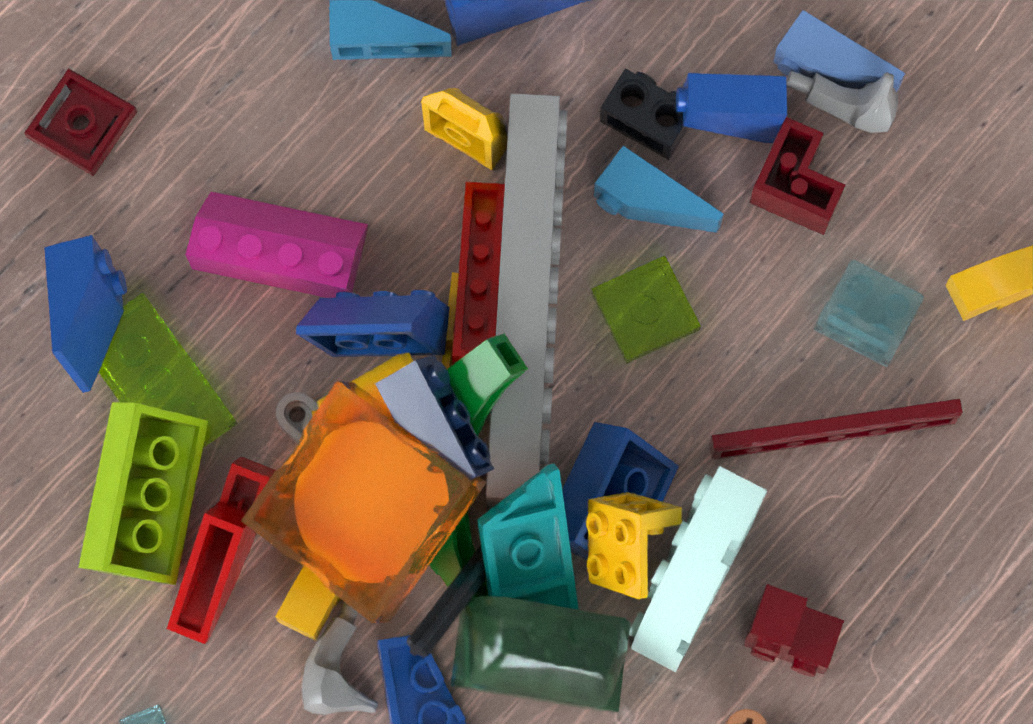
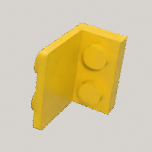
(619, 539)

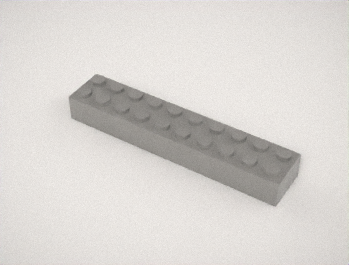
(527, 288)

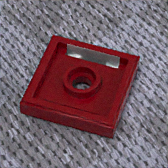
(85, 100)

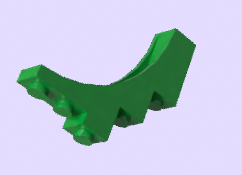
(479, 383)

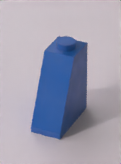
(734, 104)

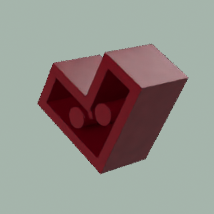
(790, 186)
(792, 632)

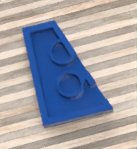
(415, 686)

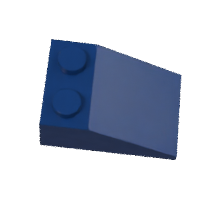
(82, 306)

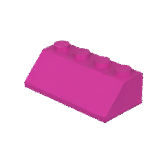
(276, 245)

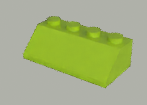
(143, 493)

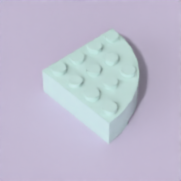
(697, 566)

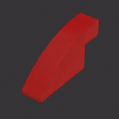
(218, 553)

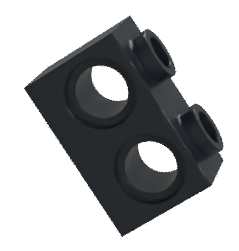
(640, 121)

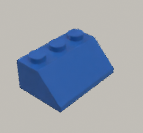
(377, 324)
(611, 464)

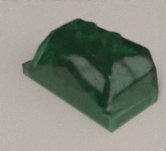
(541, 652)

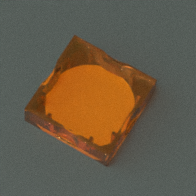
(362, 503)

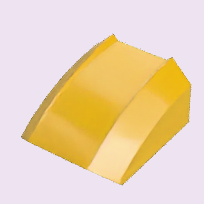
(465, 125)

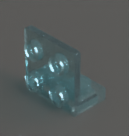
(869, 313)

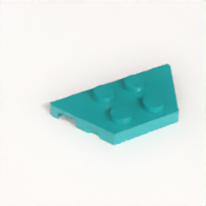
(529, 544)

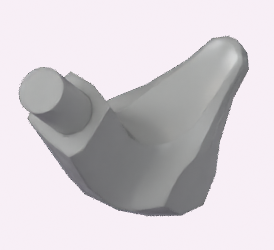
(866, 108)
(322, 684)

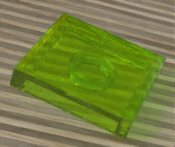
(645, 309)

